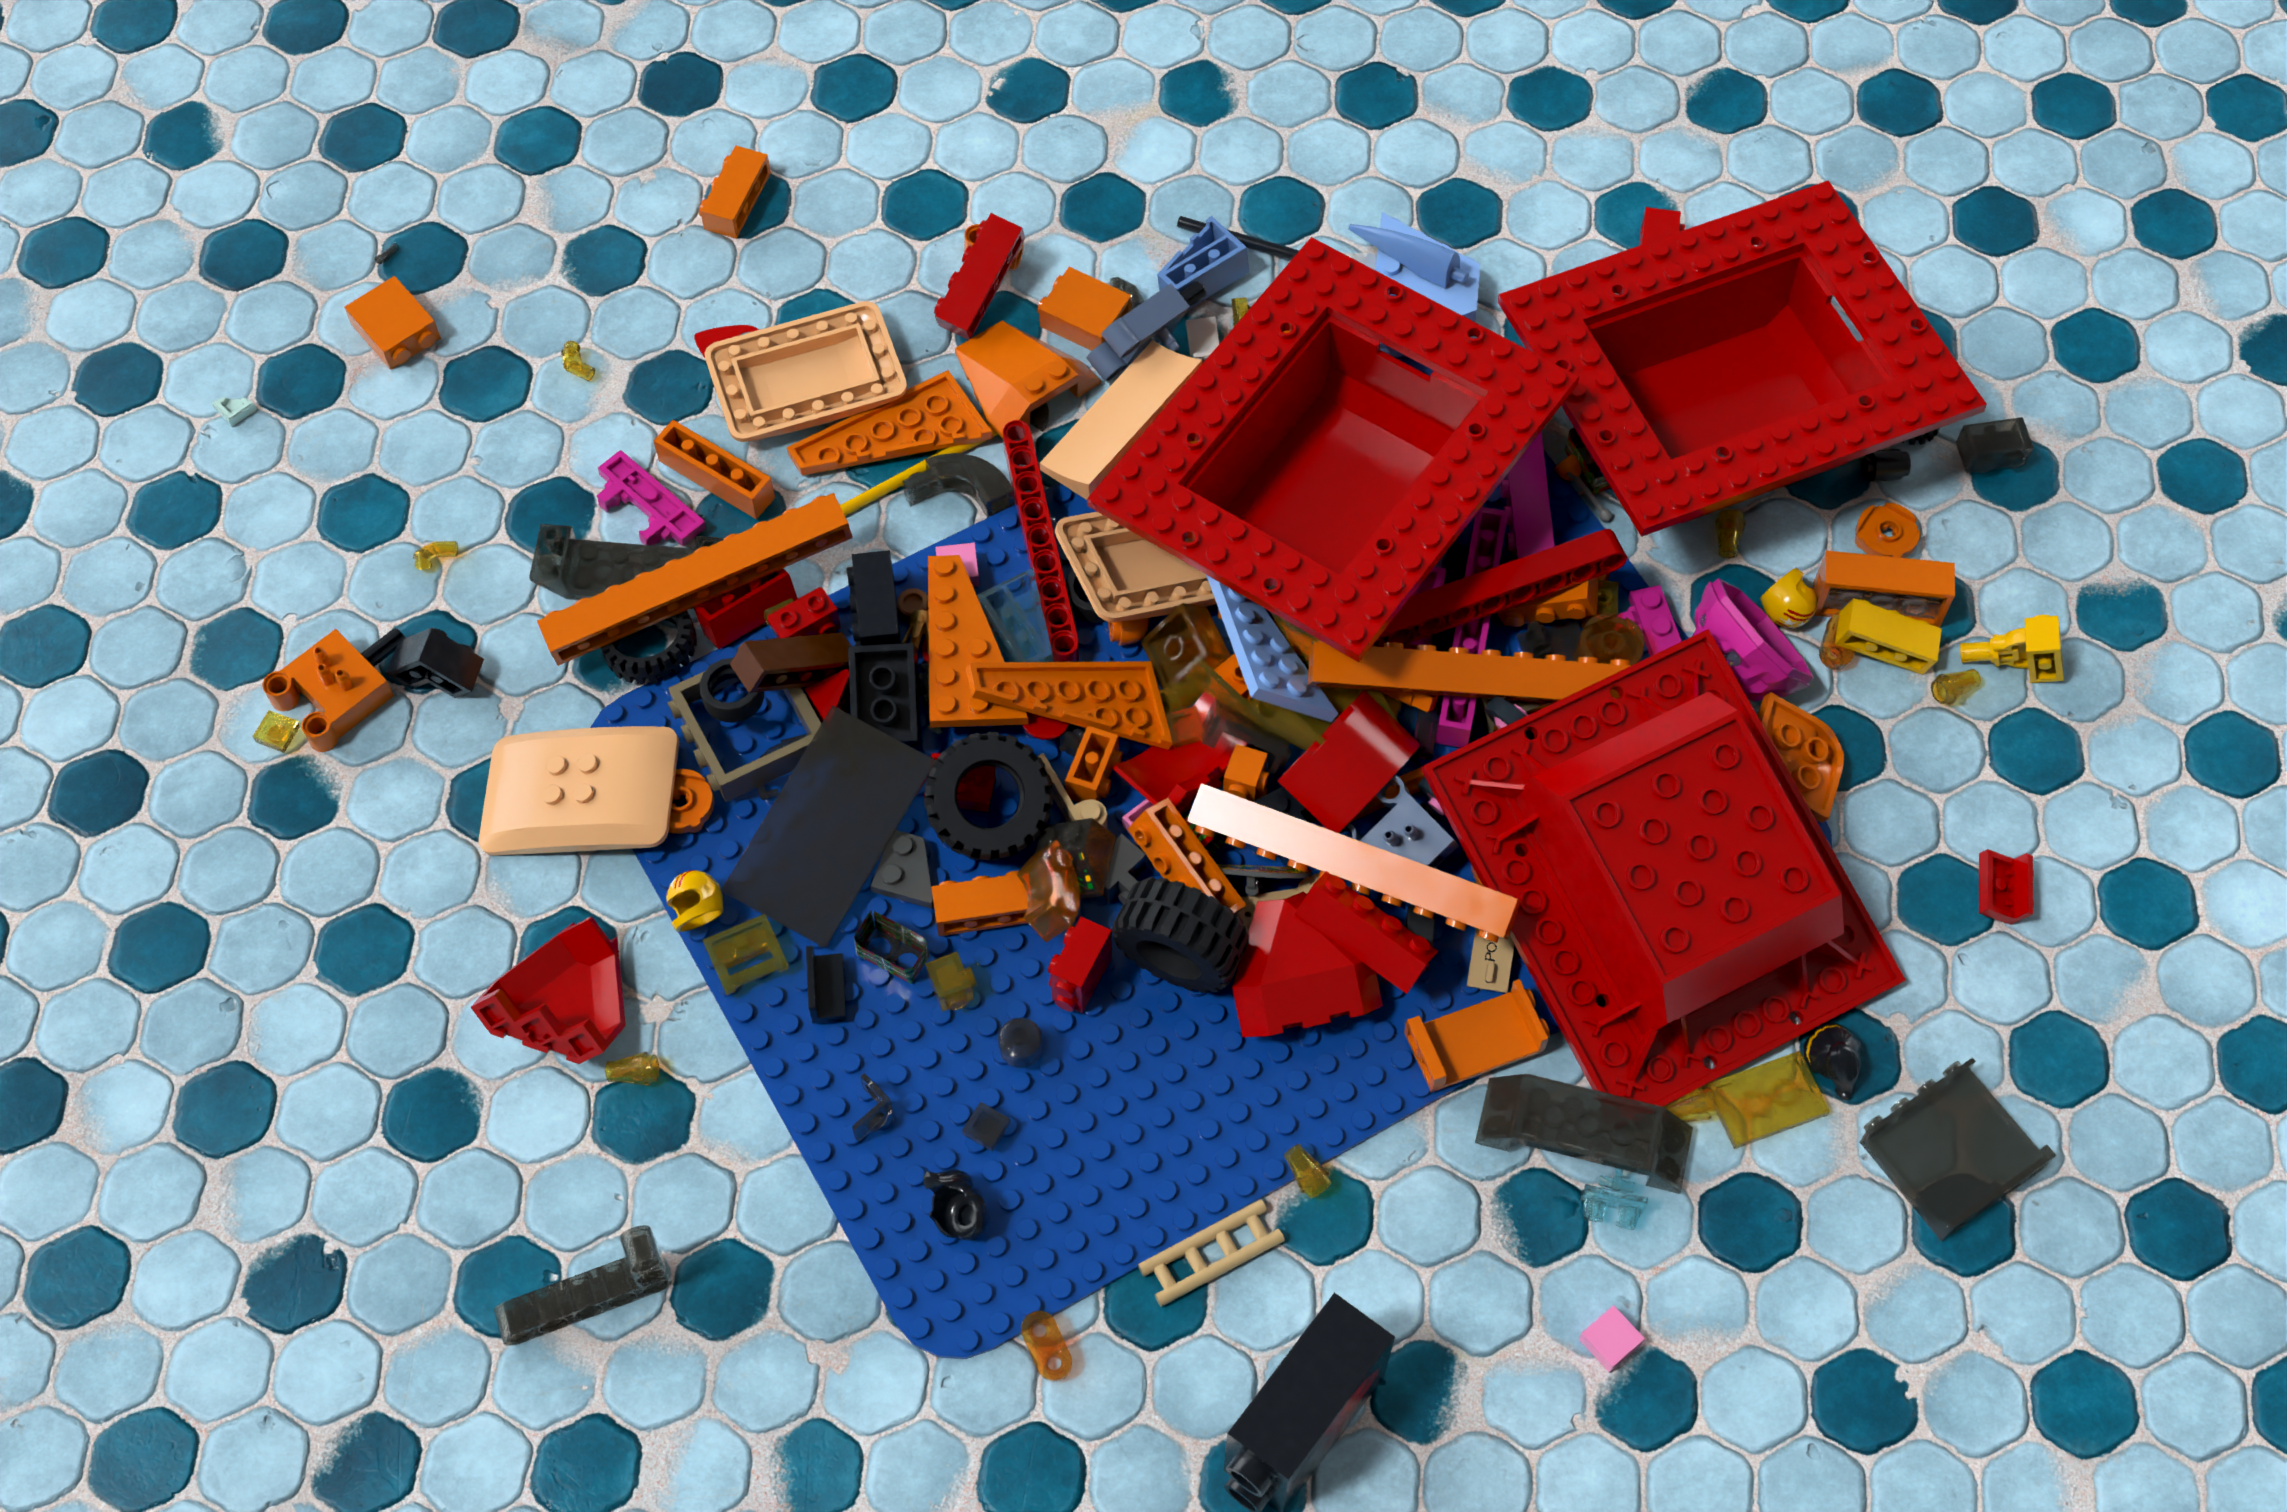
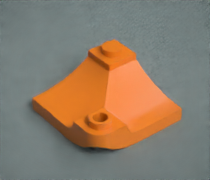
(1807, 750)

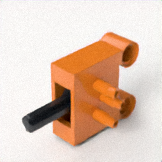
(336, 682)

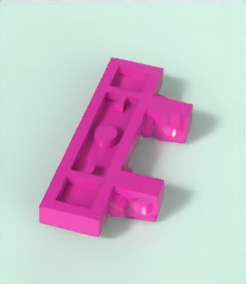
(665, 511)
(1653, 617)

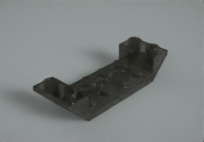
(588, 567)
(1586, 1127)

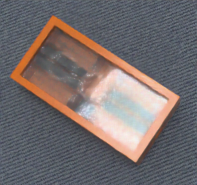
(1900, 584)

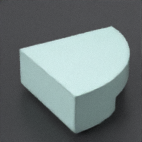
(234, 409)

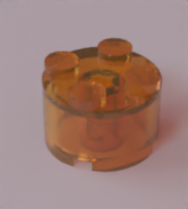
(1610, 639)

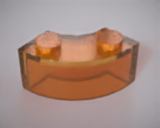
(1050, 891)

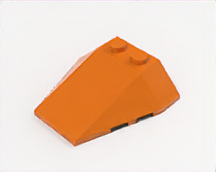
(1018, 373)

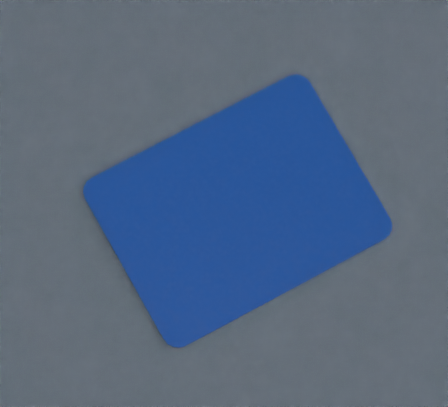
(1138, 1110)

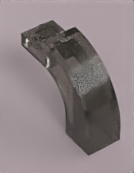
(961, 474)

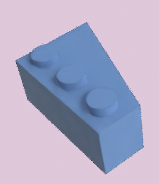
(1211, 259)

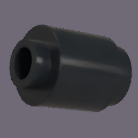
(1886, 465)

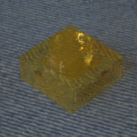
(276, 731)

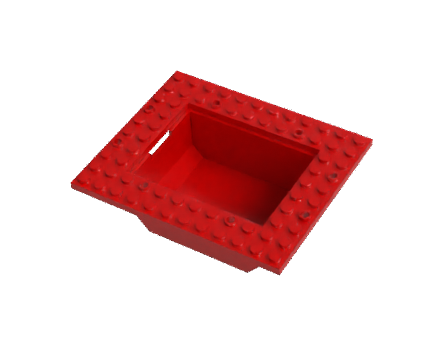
(1729, 362)
(1329, 456)
(1663, 875)

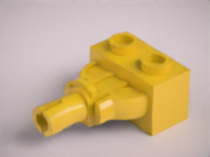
(2031, 647)

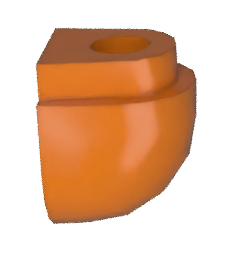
(1128, 631)

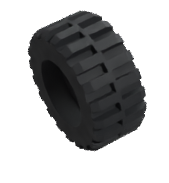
(1008, 755)
(1180, 935)

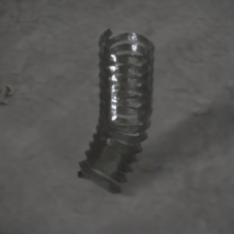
(389, 252)

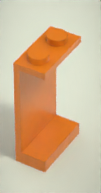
(1477, 1038)

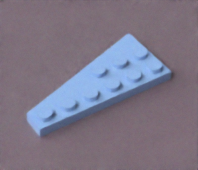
(1266, 658)

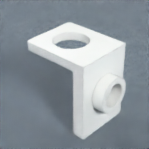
(1202, 337)

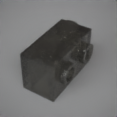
(1994, 445)

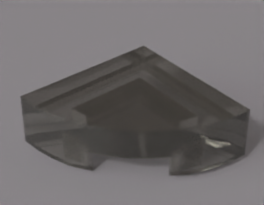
(1040, 417)

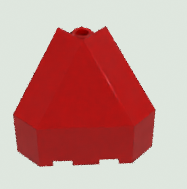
(1297, 974)
(560, 995)

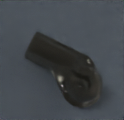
(1129, 288)

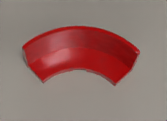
(1352, 763)
(1182, 769)

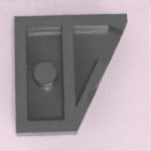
(904, 871)

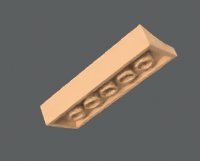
(1118, 418)

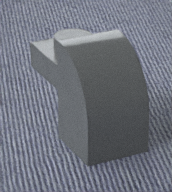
(1124, 868)

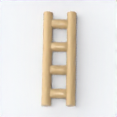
(1207, 1273)

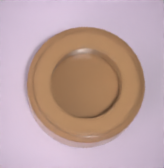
(910, 601)

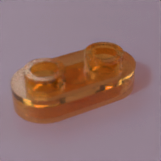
(1828, 645)
(1046, 1347)

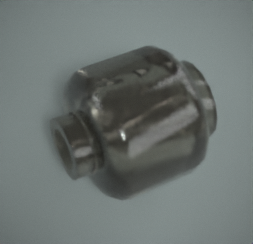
(1020, 1042)

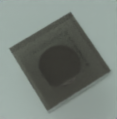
(986, 1126)

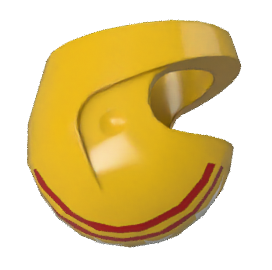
(1790, 601)
(695, 899)

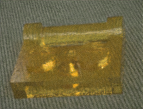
(740, 945)

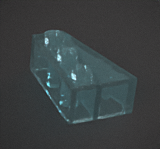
(1018, 619)

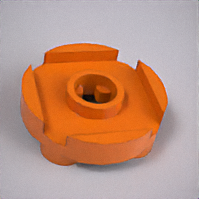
(1891, 516)
(699, 806)

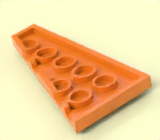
(922, 420)
(956, 638)
(1096, 694)

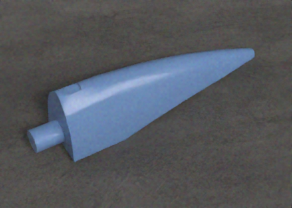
(1419, 255)

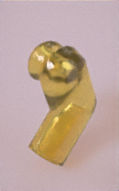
(573, 363)
(434, 549)

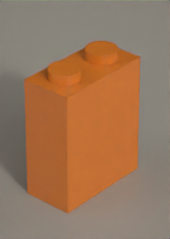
(1082, 308)
(392, 322)

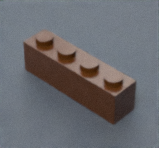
(790, 661)

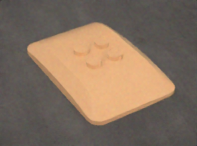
(805, 372)
(1127, 573)
(579, 790)

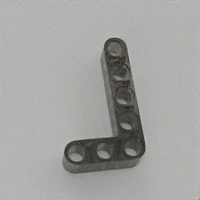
(588, 1293)

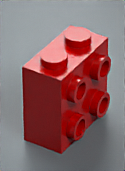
(1080, 964)

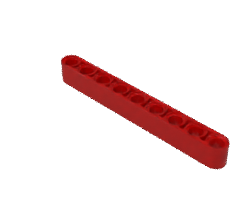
(1040, 530)
(1505, 587)

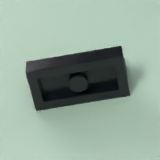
(826, 987)

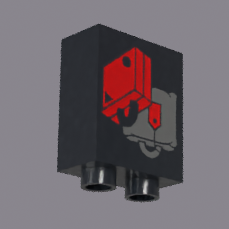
(1305, 1406)

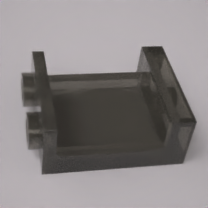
(1224, 719)

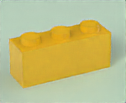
(1888, 636)

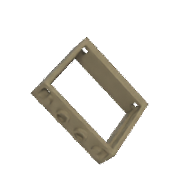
(756, 772)

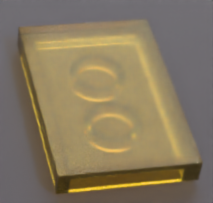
(1768, 1099)

